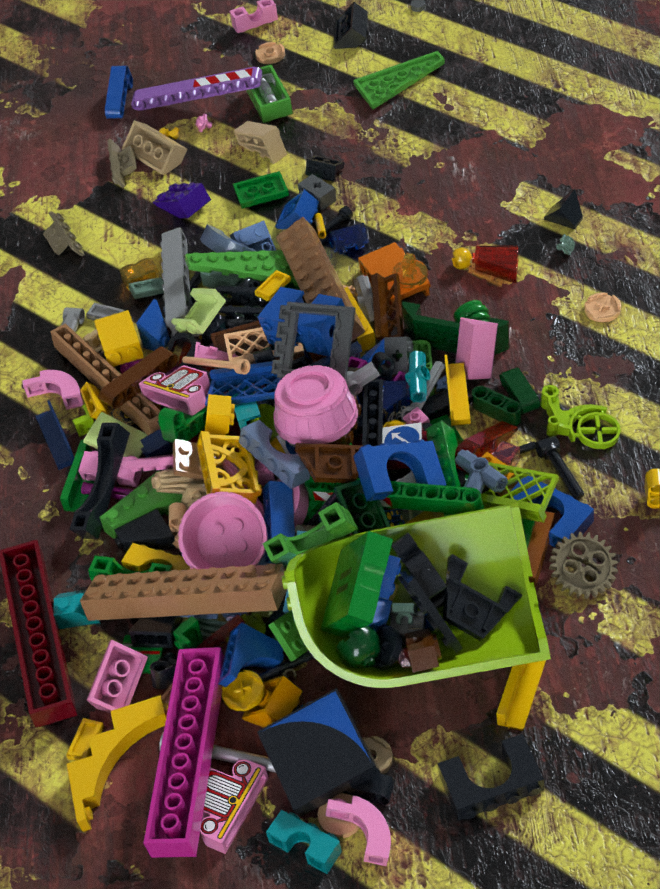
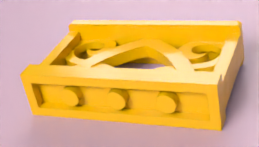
(211, 446)

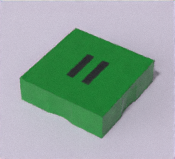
(356, 584)

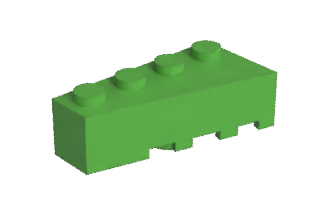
(136, 504)

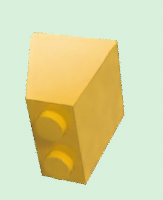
(119, 338)

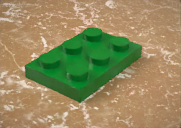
(260, 189)

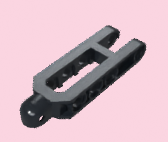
(238, 300)

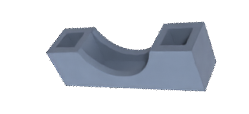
(286, 467)

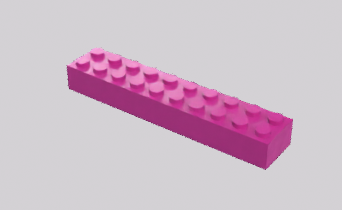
(185, 755)

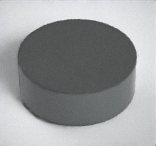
(418, 5)

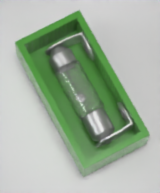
(270, 97)

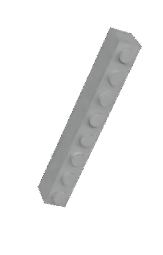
(175, 276)

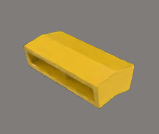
(91, 398)

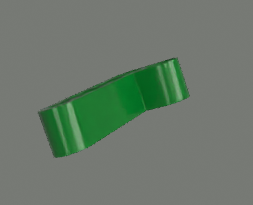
(181, 425)

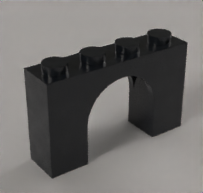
(472, 799)

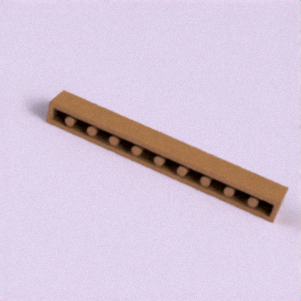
(101, 373)

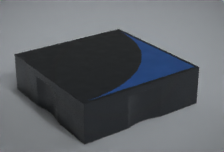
(318, 752)

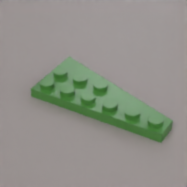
(387, 83)
(246, 264)

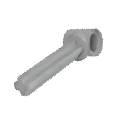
(435, 373)

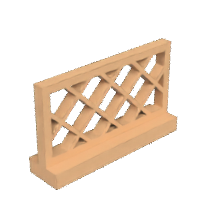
(243, 337)

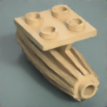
(168, 483)

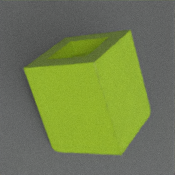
(83, 423)

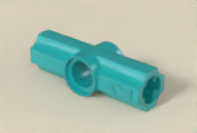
(417, 376)

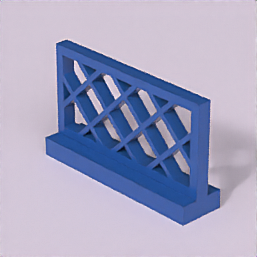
(259, 374)

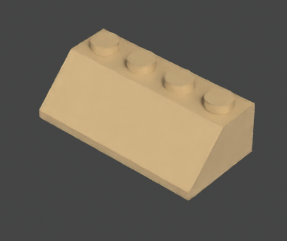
(154, 148)

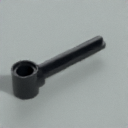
(549, 450)

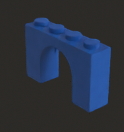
(418, 456)
(575, 514)

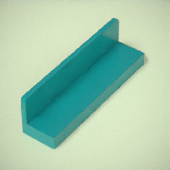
(246, 411)

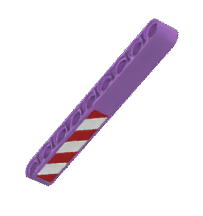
(197, 88)

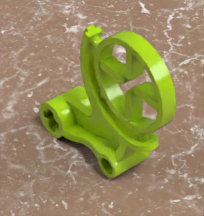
(561, 421)

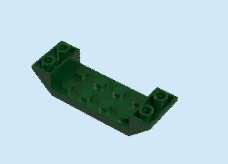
(443, 333)

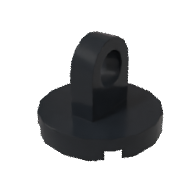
(390, 647)

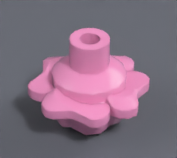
(202, 122)

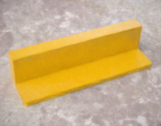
(457, 393)
(519, 695)

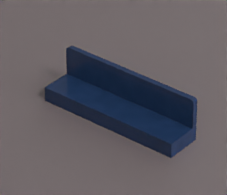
(55, 438)

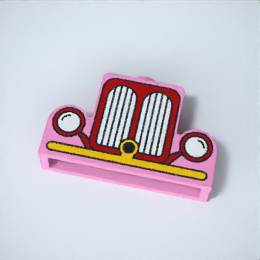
(180, 390)
(229, 802)

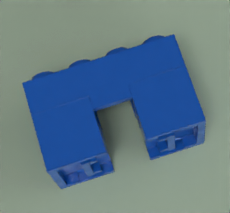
(312, 330)

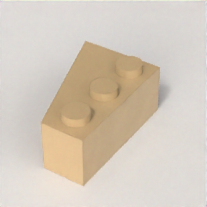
(262, 139)

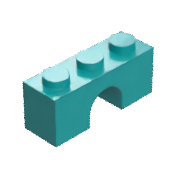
(290, 829)

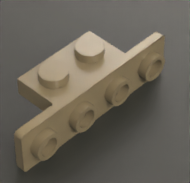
(122, 162)
(60, 237)

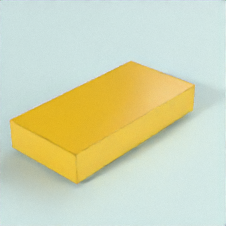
(272, 285)
(80, 745)

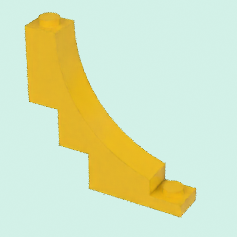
(90, 773)

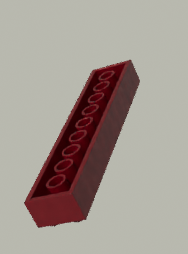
(37, 634)

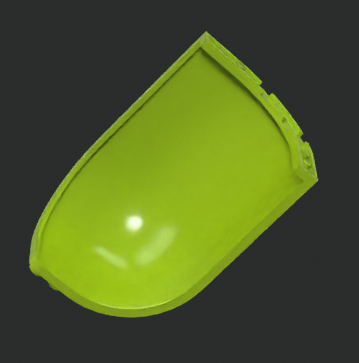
(496, 557)

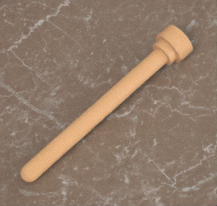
(240, 366)

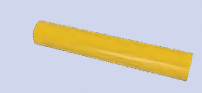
(320, 225)

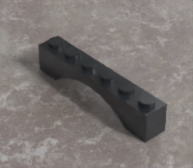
(111, 448)

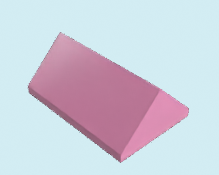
(476, 347)
(116, 677)

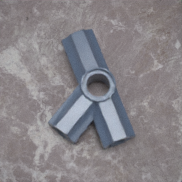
(480, 472)

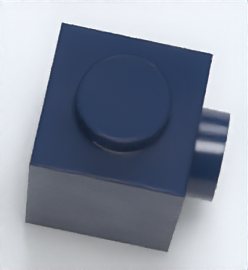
(155, 445)

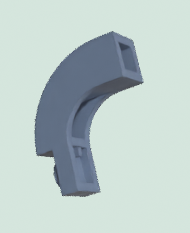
(219, 242)

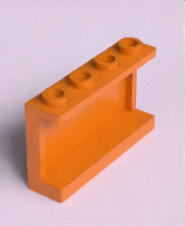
(382, 262)

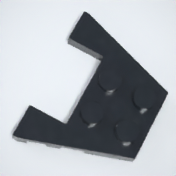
(470, 609)

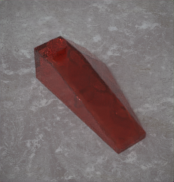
(487, 440)

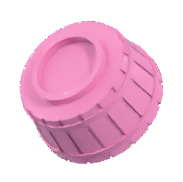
(313, 406)
(222, 532)

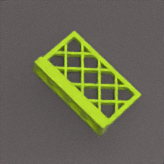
(527, 508)

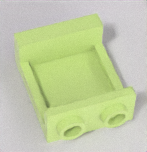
(202, 312)

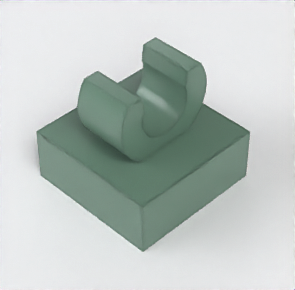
(404, 610)

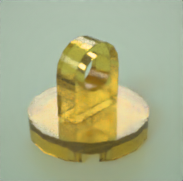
(410, 271)

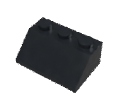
(351, 27)

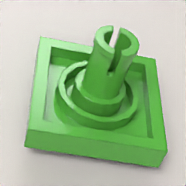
(288, 636)

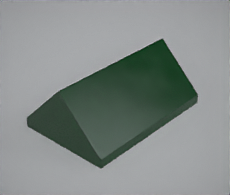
(366, 514)

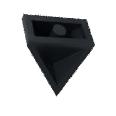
(566, 211)

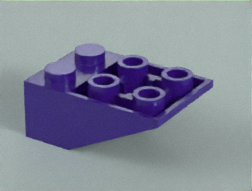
(183, 199)

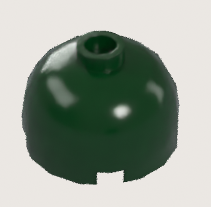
(360, 648)

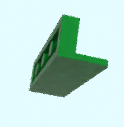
(71, 495)

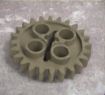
(590, 549)

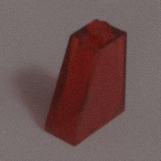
(497, 261)

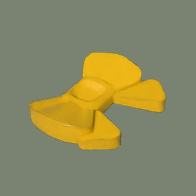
(173, 134)

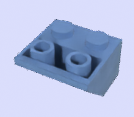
(255, 237)

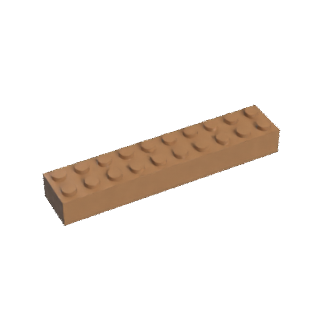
(313, 267)
(185, 592)

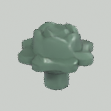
(566, 244)

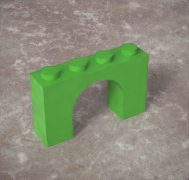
(335, 524)

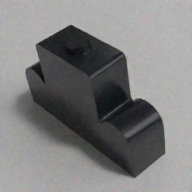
(421, 569)

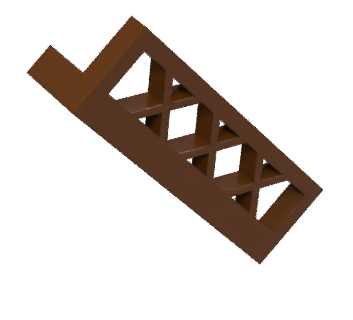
(381, 306)

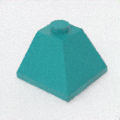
(69, 610)

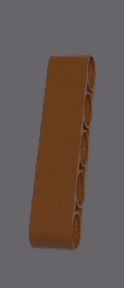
(127, 384)

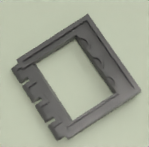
(287, 332)

